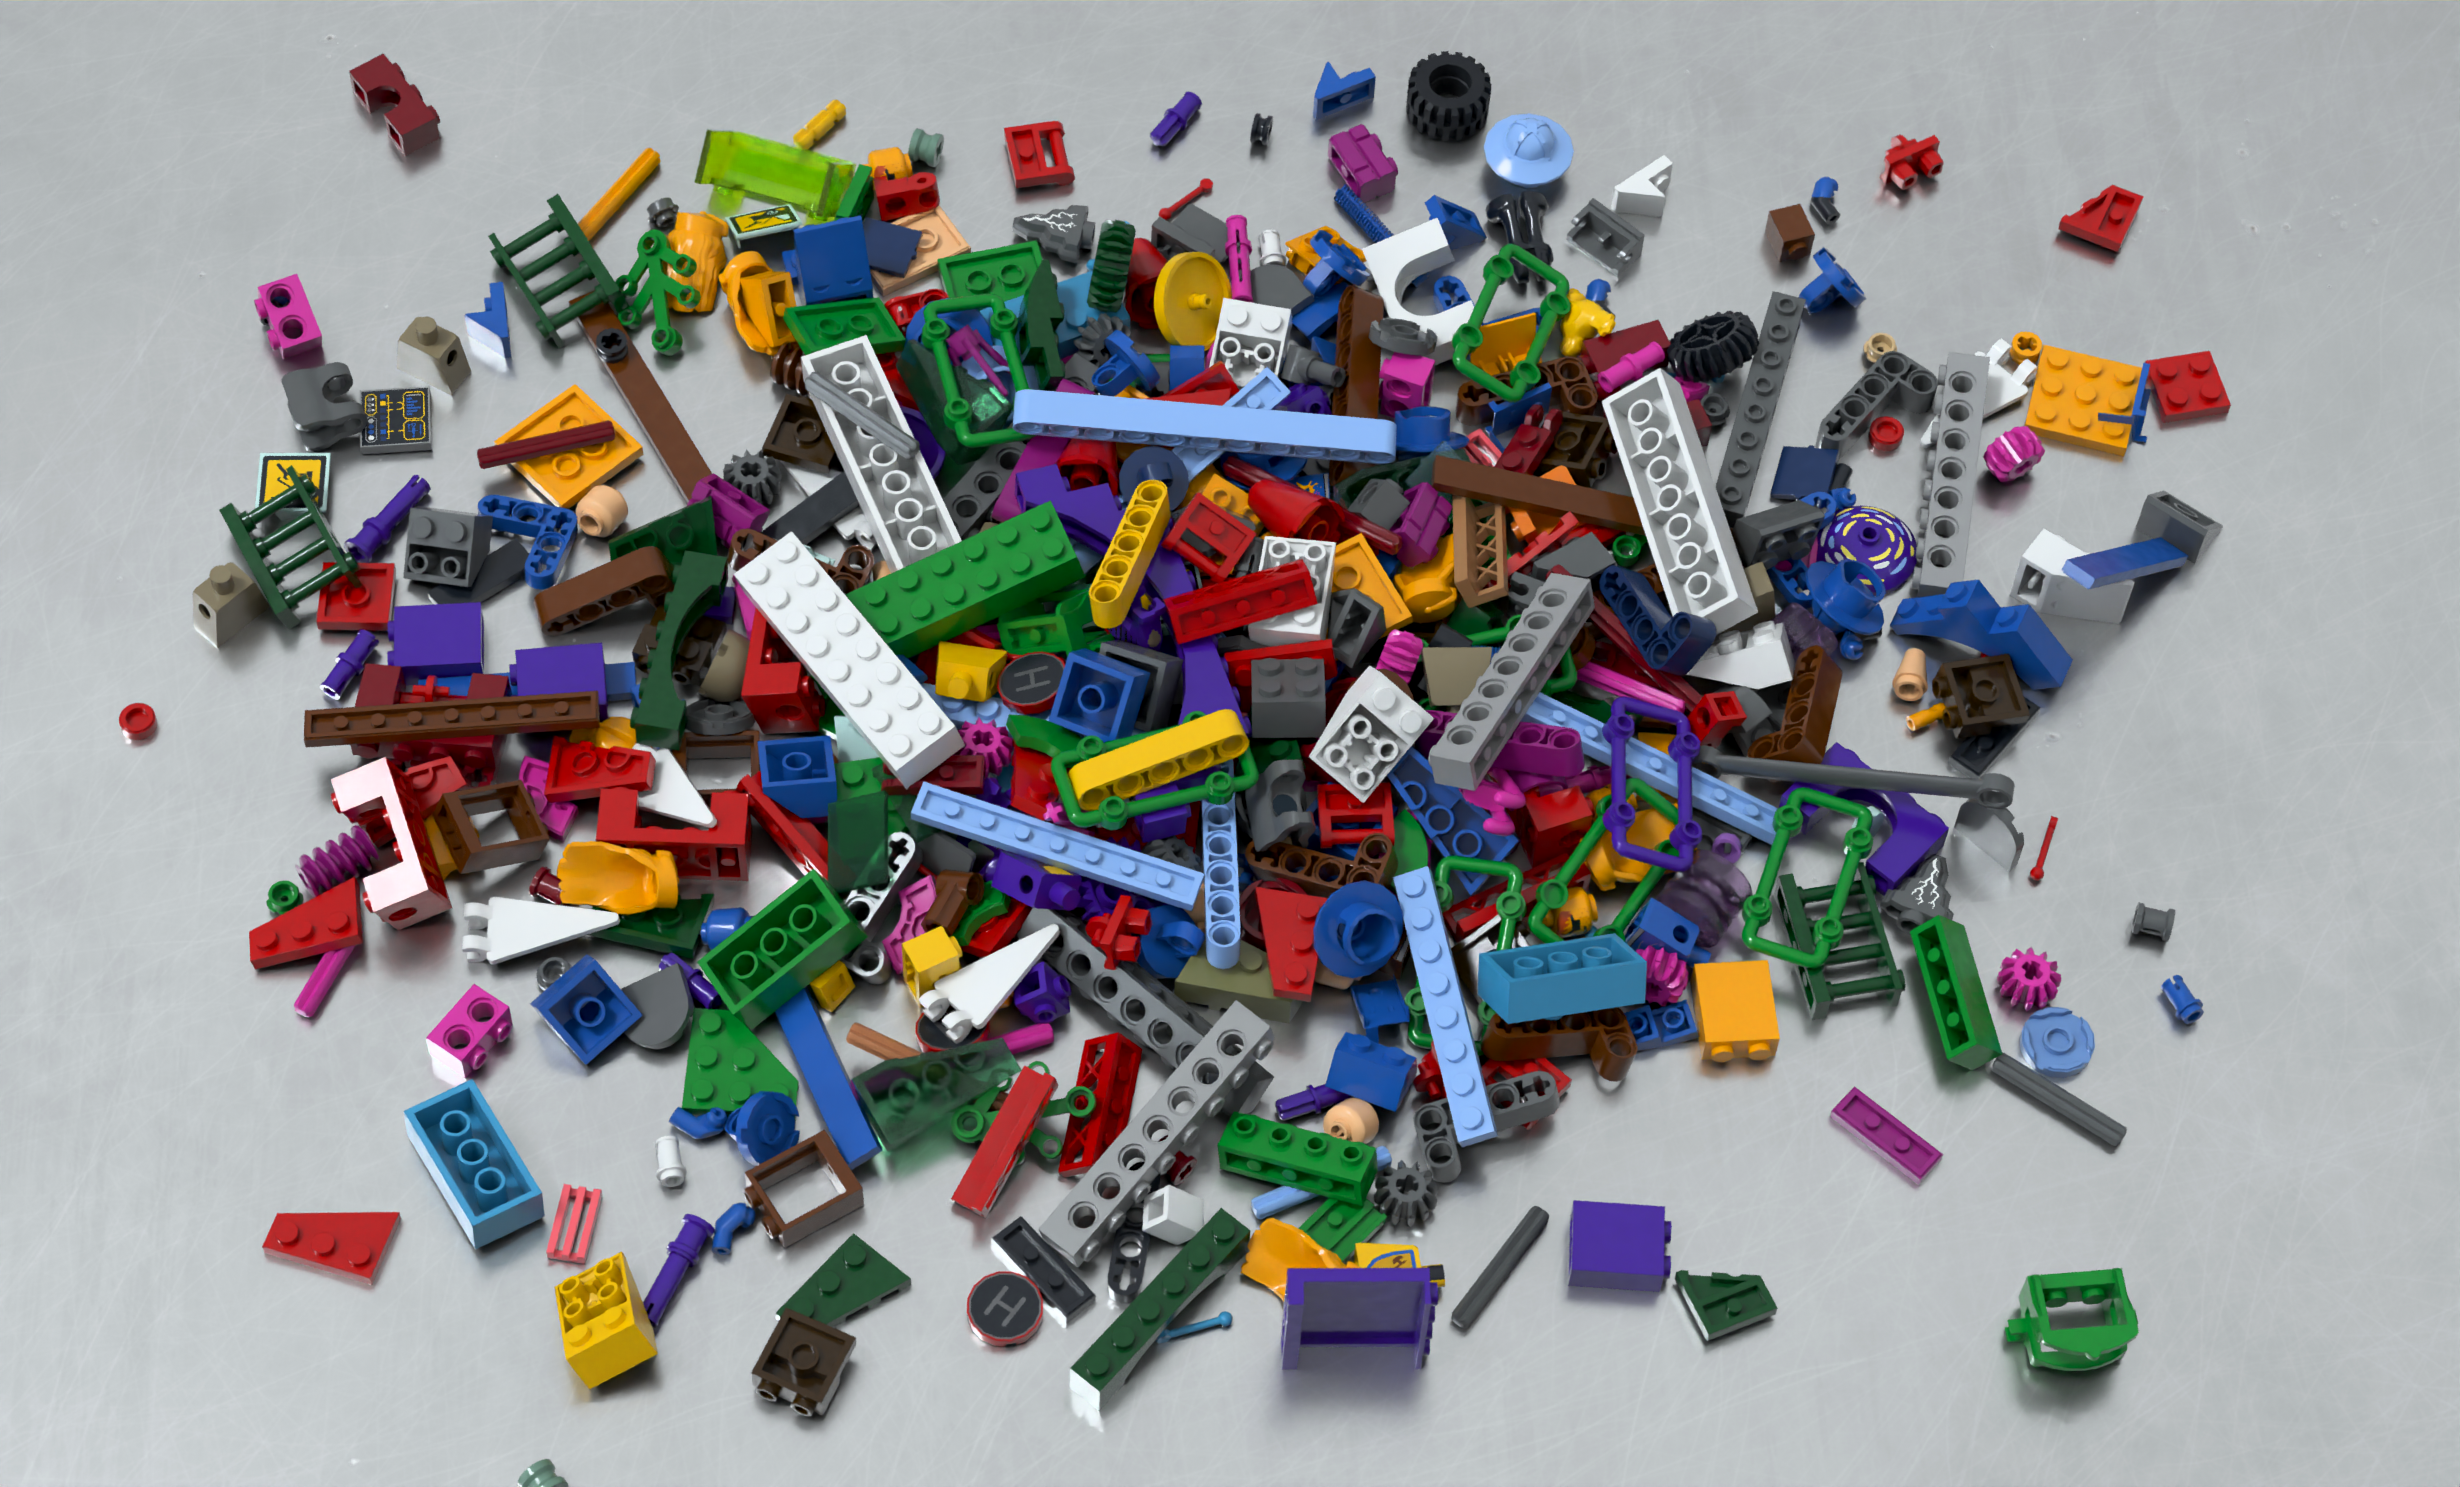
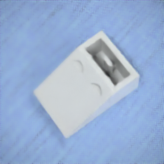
(1251, 339)
(2052, 592)
(1309, 622)
(1749, 658)
(1369, 733)

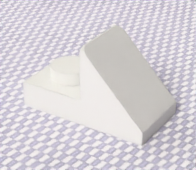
(1643, 191)

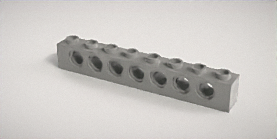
(1968, 375)
(1511, 682)
(1235, 1027)

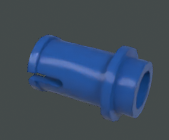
(2187, 1006)

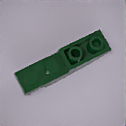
(1037, 323)

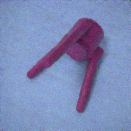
(967, 344)

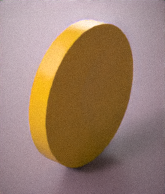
(1190, 298)

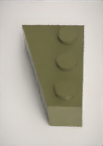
(1244, 982)

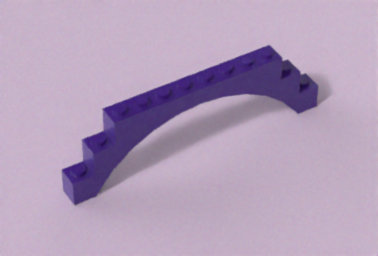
(1092, 519)

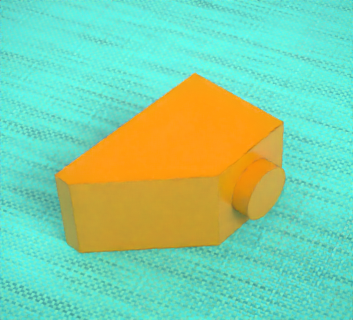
(765, 302)

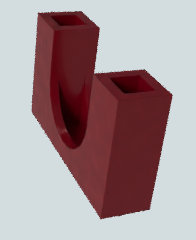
(1604, 352)
(384, 687)

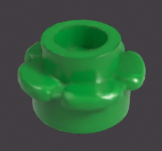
(282, 890)

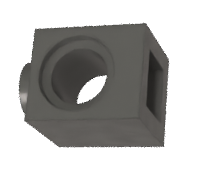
(1380, 502)

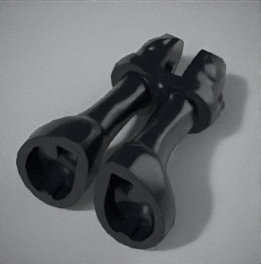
(1532, 207)

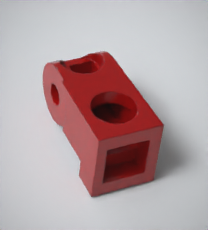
(906, 195)
(1715, 717)

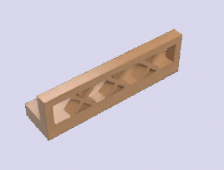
(1471, 555)

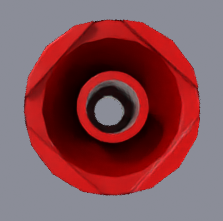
(1141, 281)
(1090, 464)
(1295, 512)

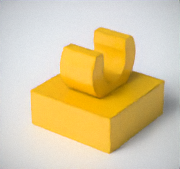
(833, 986)

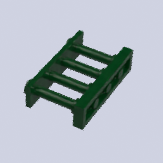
(589, 268)
(258, 549)
(1799, 931)

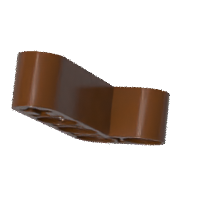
(1569, 385)
(843, 575)
(605, 590)
(1807, 712)
(1283, 858)
(1600, 1033)

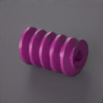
(336, 860)

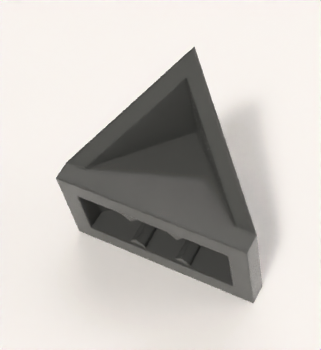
(1354, 625)

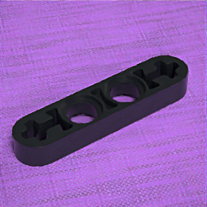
(1125, 1233)

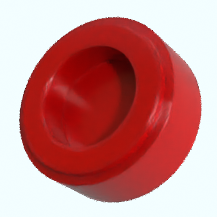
(1886, 433)
(138, 721)

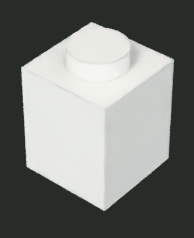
(1172, 1214)

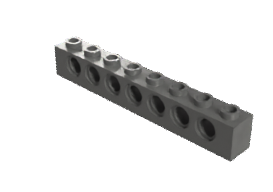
(1758, 404)
(990, 470)
(1123, 1007)

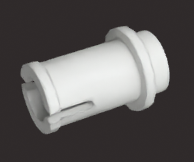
(1271, 248)
(670, 1170)

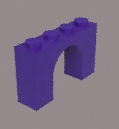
(1913, 829)

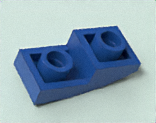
(1320, 314)
(1662, 1026)

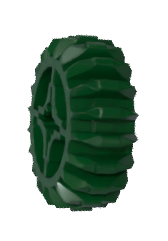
(1111, 266)

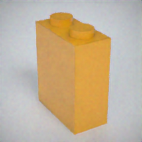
(1734, 1010)

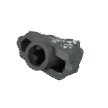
(1059, 231)
(1920, 896)

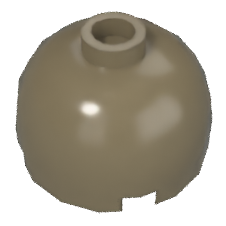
(727, 670)

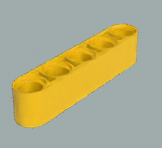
(1129, 554)
(1159, 759)

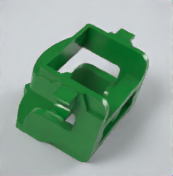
(1032, 630)
(2077, 1347)

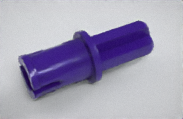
(1175, 119)
(699, 987)
(1308, 1101)

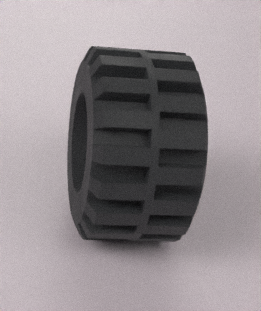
(1452, 76)

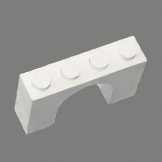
(1398, 262)

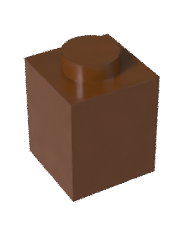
(1789, 233)

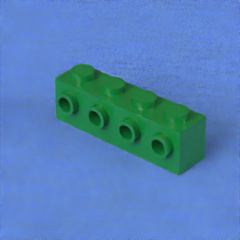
(1956, 992)
(1298, 1158)

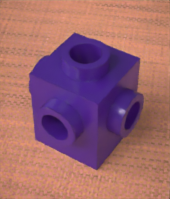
(1306, 400)
(1043, 994)

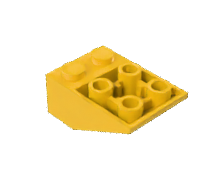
(604, 1321)

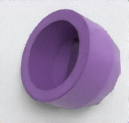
(1719, 846)

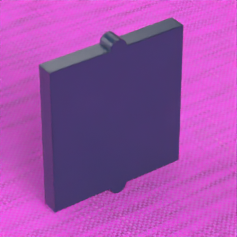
(890, 246)
(1804, 472)

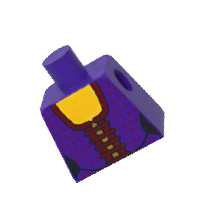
(1047, 888)

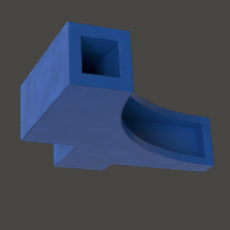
(1976, 620)

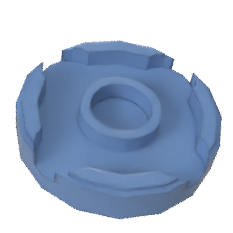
(2057, 1042)

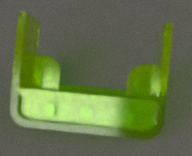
(775, 171)

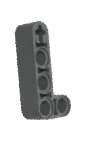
(1888, 380)
(880, 906)
(1444, 1138)

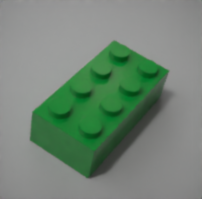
(782, 949)

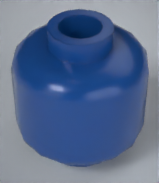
(722, 924)

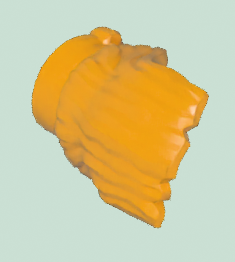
(700, 238)
(742, 266)
(1430, 586)
(1608, 866)
(617, 877)
(1284, 1247)

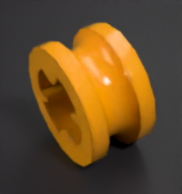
(2025, 340)

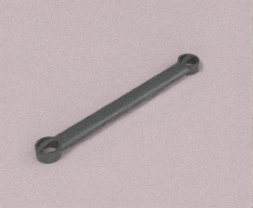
(1859, 777)

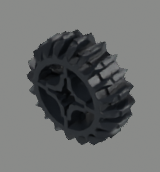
(1713, 346)

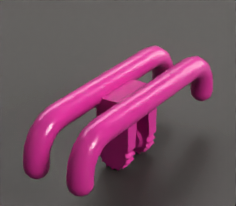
(1495, 798)

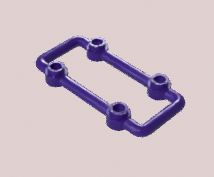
(1621, 814)

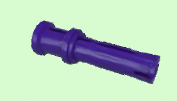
(378, 529)
(681, 1255)

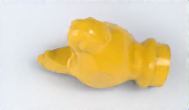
(1583, 323)

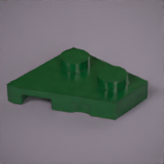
(1725, 1301)

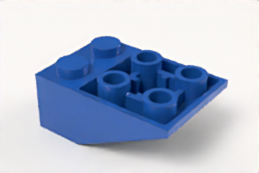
(832, 262)

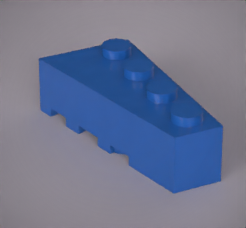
(1448, 817)

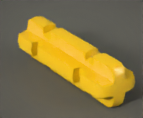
(819, 125)

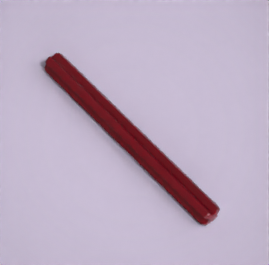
(1352, 525)
(1615, 631)

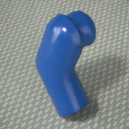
(700, 1126)
(736, 1215)

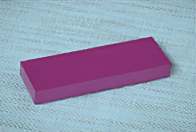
(1886, 1135)

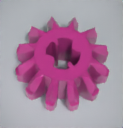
(2013, 453)
(1400, 654)
(987, 741)
(1665, 975)
(2029, 979)

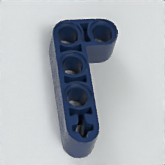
(1663, 640)

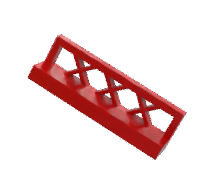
(1240, 601)
(793, 834)
(1482, 915)
(1114, 1095)
(1005, 1141)

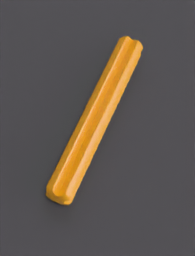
(619, 192)

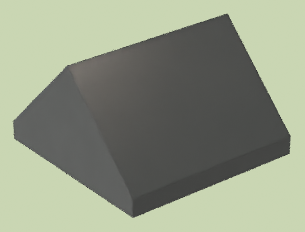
(2177, 524)

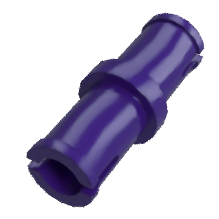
(349, 664)

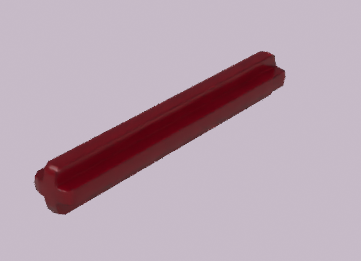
(546, 444)

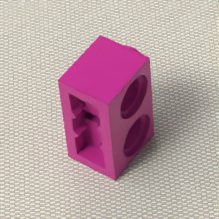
(295, 314)
(1405, 383)
(462, 1027)

